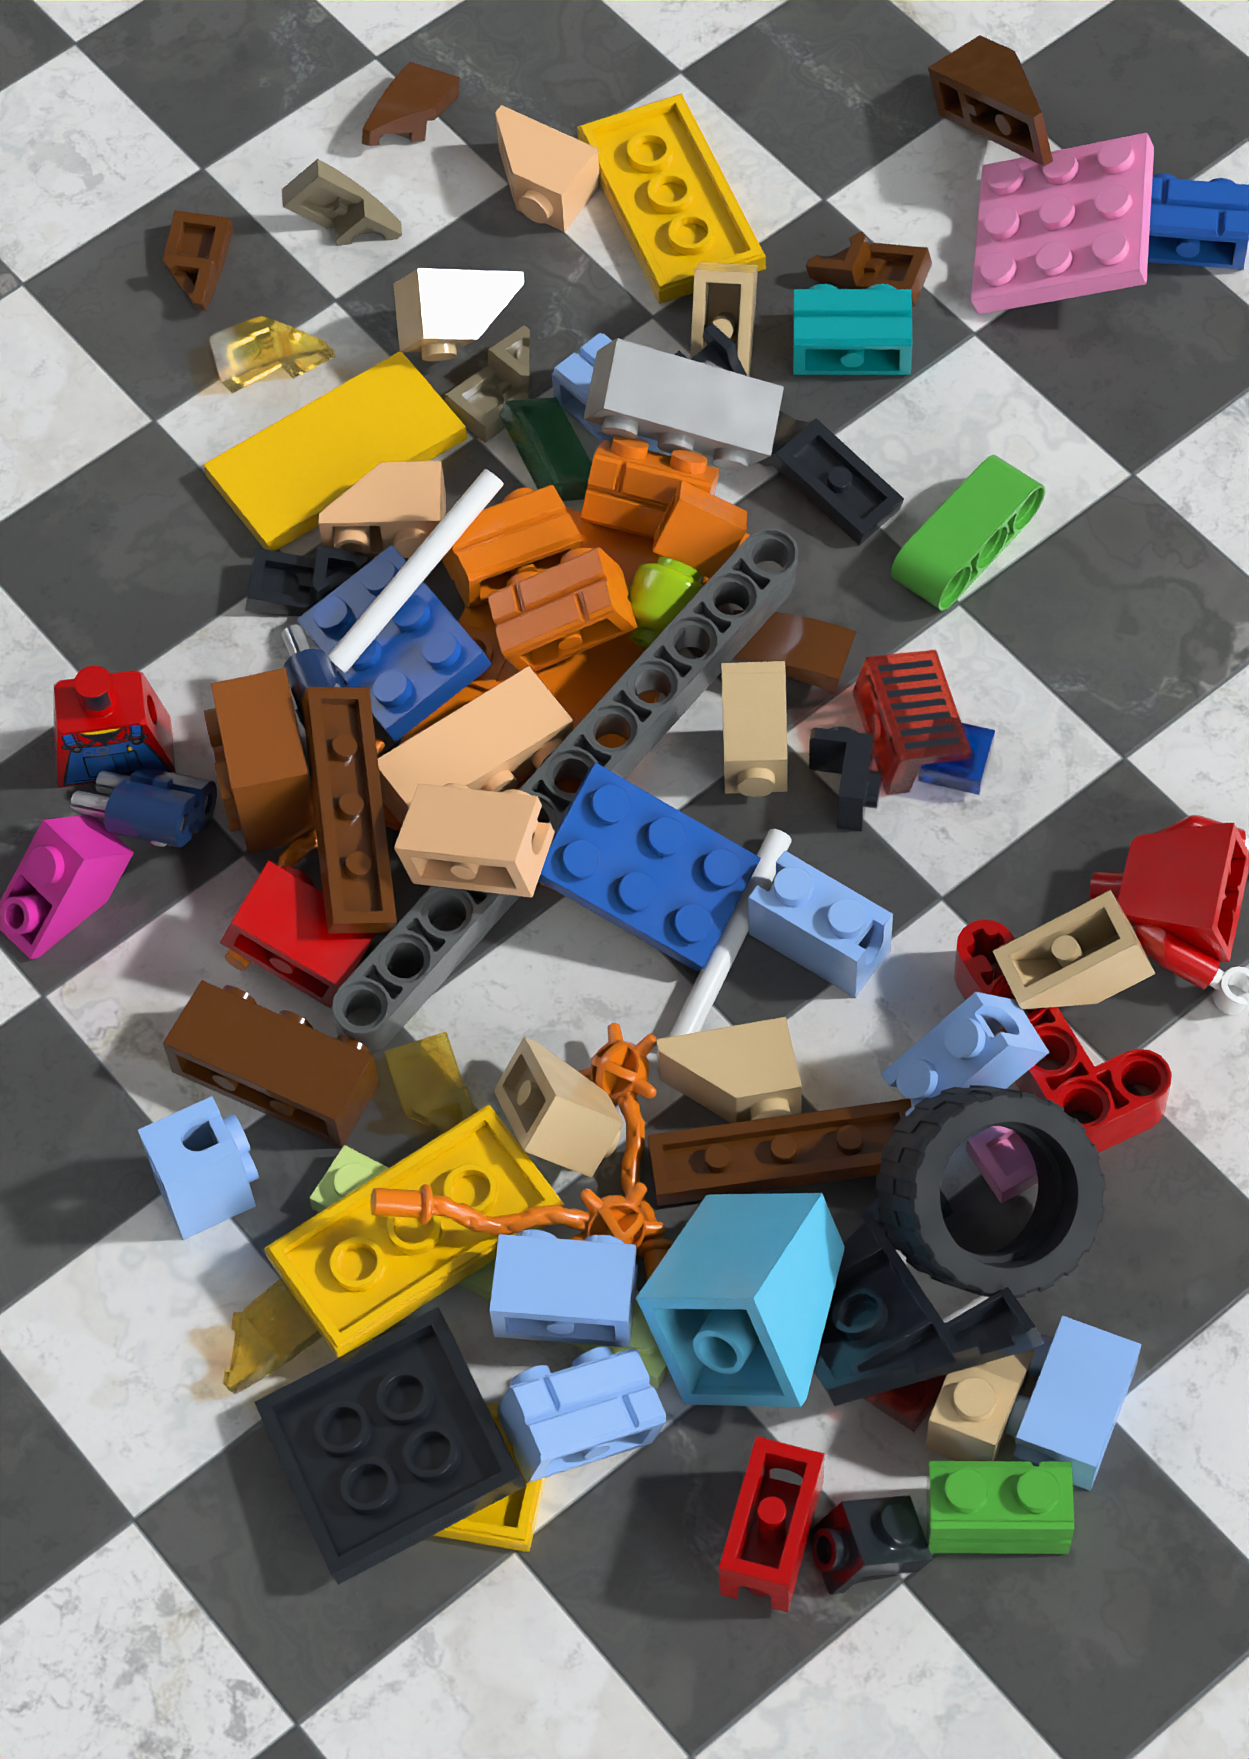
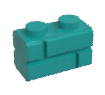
(852, 331)

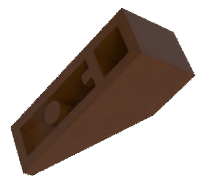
(991, 96)

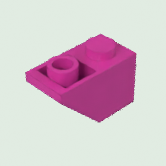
(61, 881)

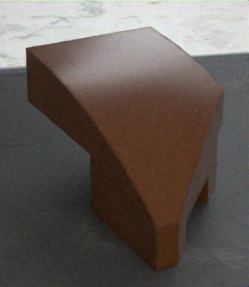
(409, 102)
(197, 254)
(873, 264)

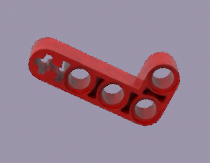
(1078, 1082)

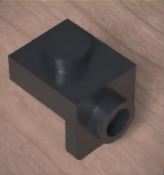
(850, 754)
(868, 1540)

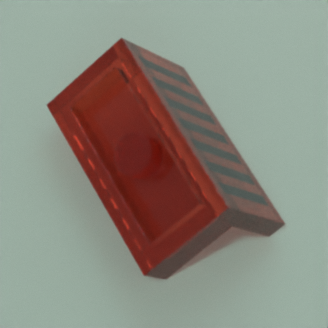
(910, 714)

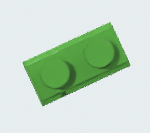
(1000, 1507)

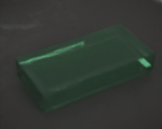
(548, 445)

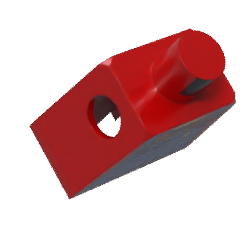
(108, 726)

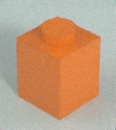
(700, 529)

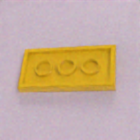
(669, 195)
(321, 450)
(371, 1271)

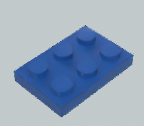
(415, 658)
(647, 867)

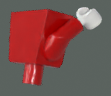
(1186, 901)

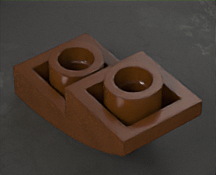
(810, 647)

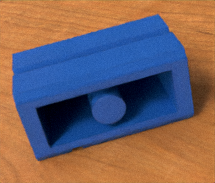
(1198, 222)

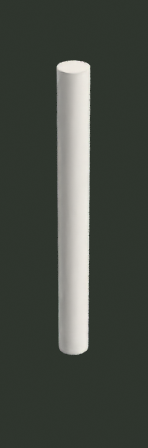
(415, 570)
(717, 967)

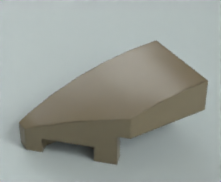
(338, 203)
(505, 378)

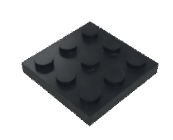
(389, 1445)

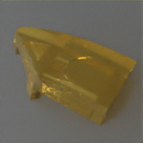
(262, 347)
(430, 1082)
(267, 1336)

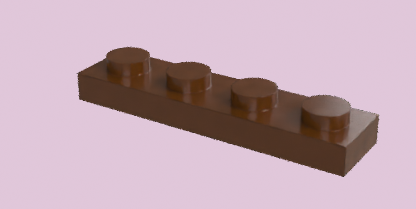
(348, 810)
(772, 1152)

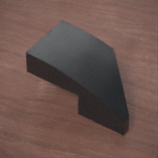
(296, 583)

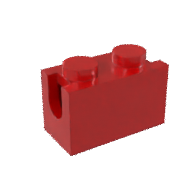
(286, 934)
(771, 1523)

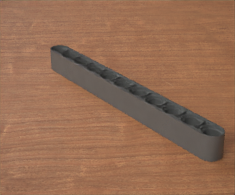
(616, 713)

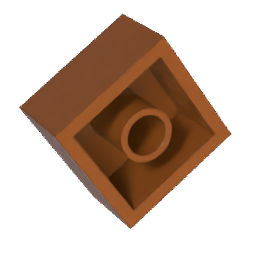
(260, 760)

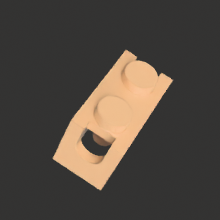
(474, 839)

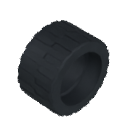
(1065, 1207)

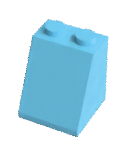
(745, 1298)

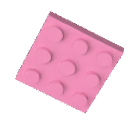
(1063, 225)

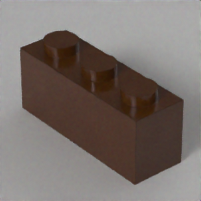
(272, 1062)

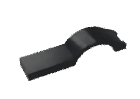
(816, 459)

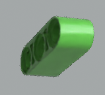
(967, 532)

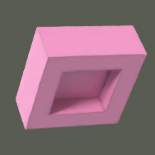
(1003, 1161)

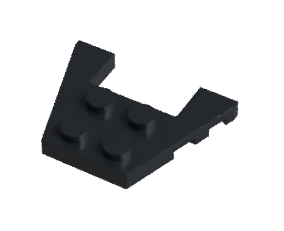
(889, 1333)

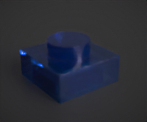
(963, 774)

